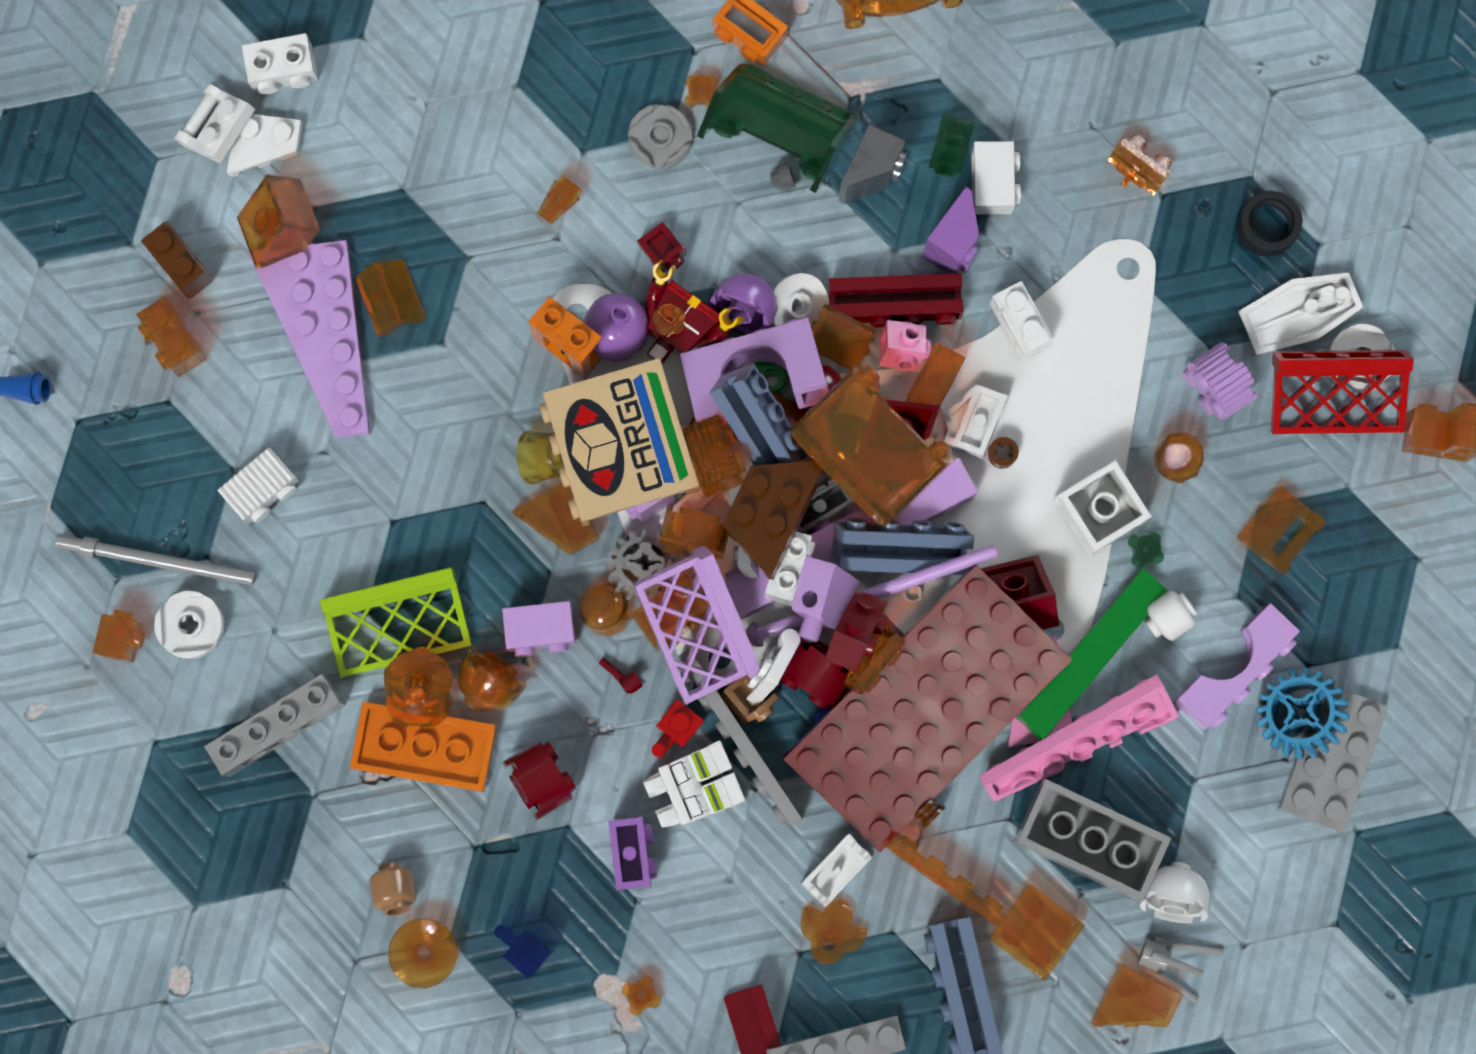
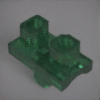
(951, 145)

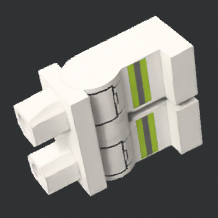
(685, 790)

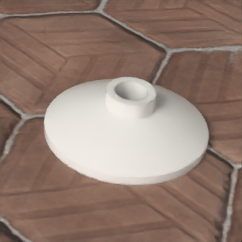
(807, 292)

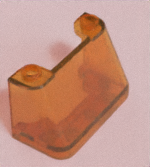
(870, 447)

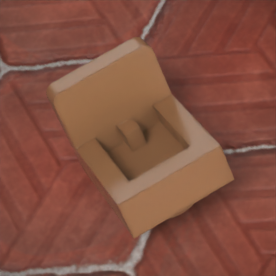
(735, 696)

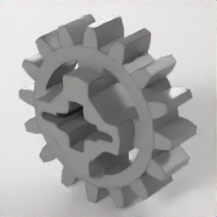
(629, 565)

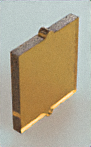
(841, 337)

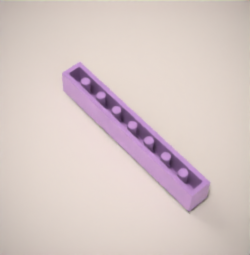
(944, 494)

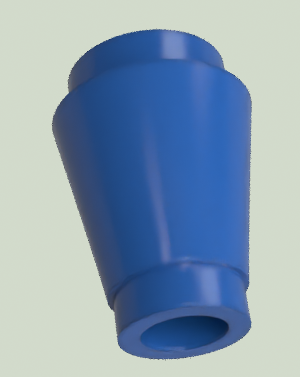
(26, 387)

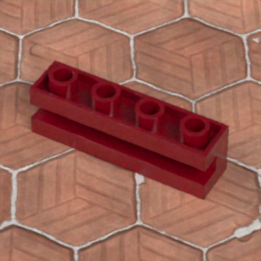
(899, 298)

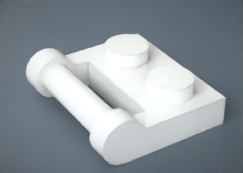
(220, 129)
(773, 666)

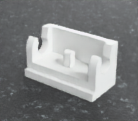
(836, 870)

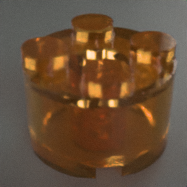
(692, 530)
(418, 688)

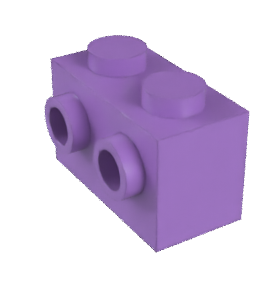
(630, 853)

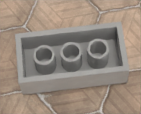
(1092, 840)

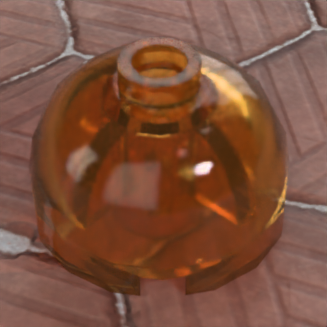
(488, 681)

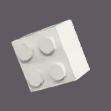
(1102, 508)

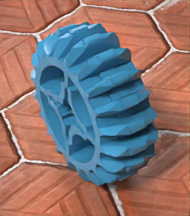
(1292, 723)

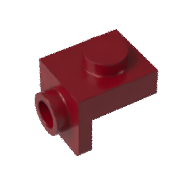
(662, 244)

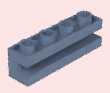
(757, 417)
(896, 546)
(963, 986)

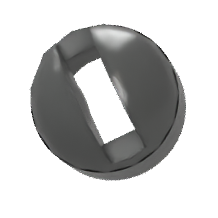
(782, 177)

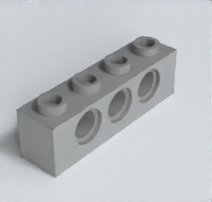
(274, 726)

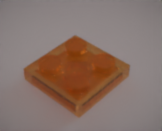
(1037, 932)

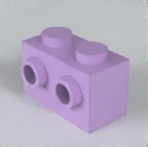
(538, 628)

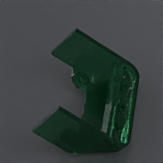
(781, 116)

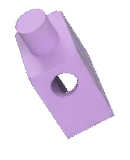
(822, 596)

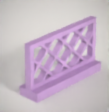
(724, 613)

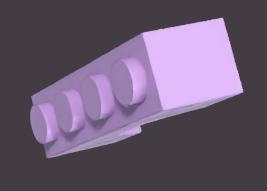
(1265, 638)

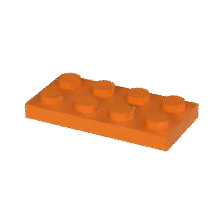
(448, 754)

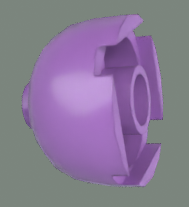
(750, 298)
(621, 325)

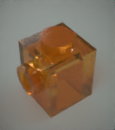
(119, 636)

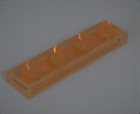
(958, 888)

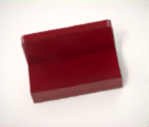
(752, 1020)

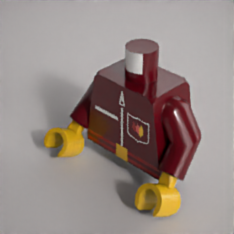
(702, 323)

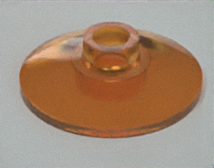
(405, 958)

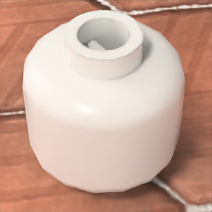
(1171, 615)

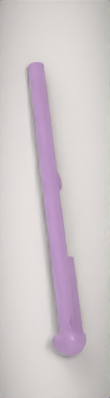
(757, 634)

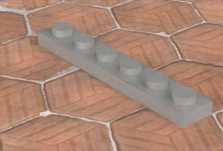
(746, 752)

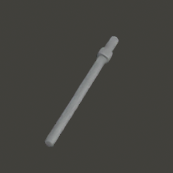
(92, 547)

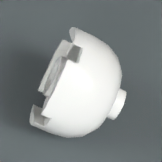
(1178, 894)

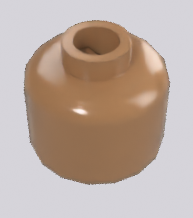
(392, 889)

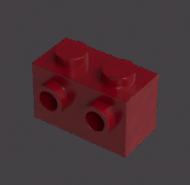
(857, 630)

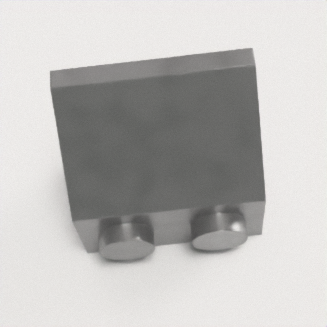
(873, 165)

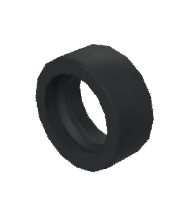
(1281, 202)

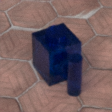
(526, 951)

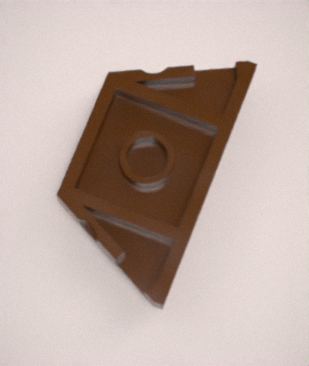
(771, 510)

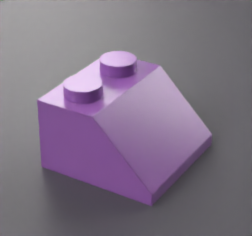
(955, 238)

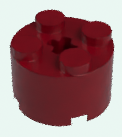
(815, 674)
(539, 778)

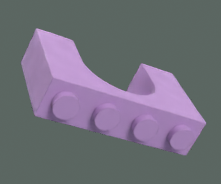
(785, 345)

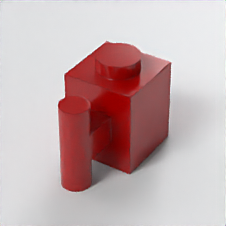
(678, 727)

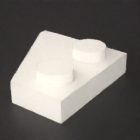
(263, 142)
(974, 420)

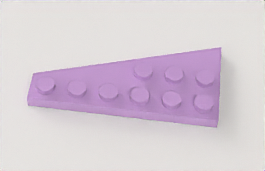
(319, 316)

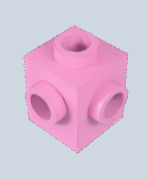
(903, 345)

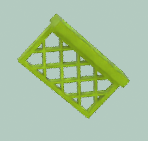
(389, 593)

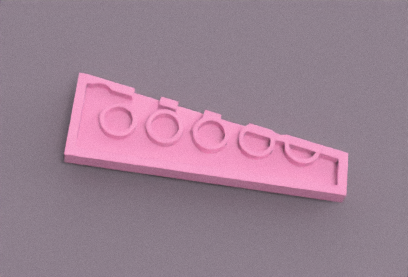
(1137, 709)

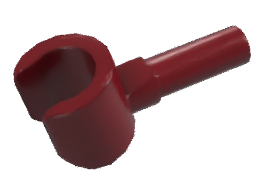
(629, 682)

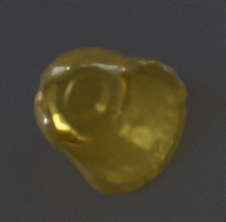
(536, 457)

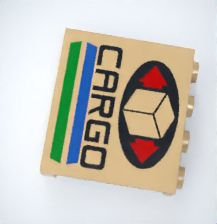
(618, 441)

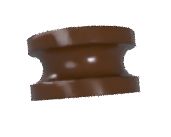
(1002, 442)
(929, 812)

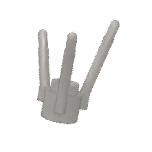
(1156, 957)

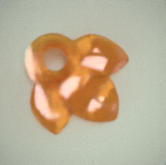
(832, 926)

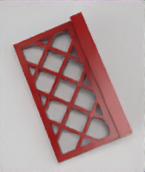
(1347, 365)

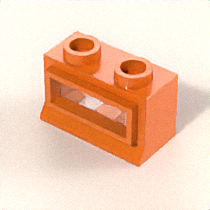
(750, 29)

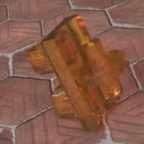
(1138, 166)

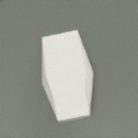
(1300, 311)

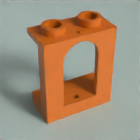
(562, 331)

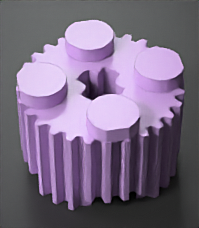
(1220, 382)

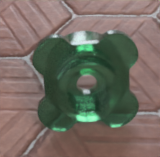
(1151, 541)

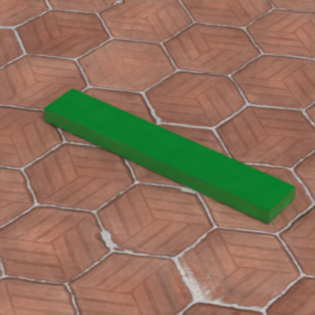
(1092, 654)

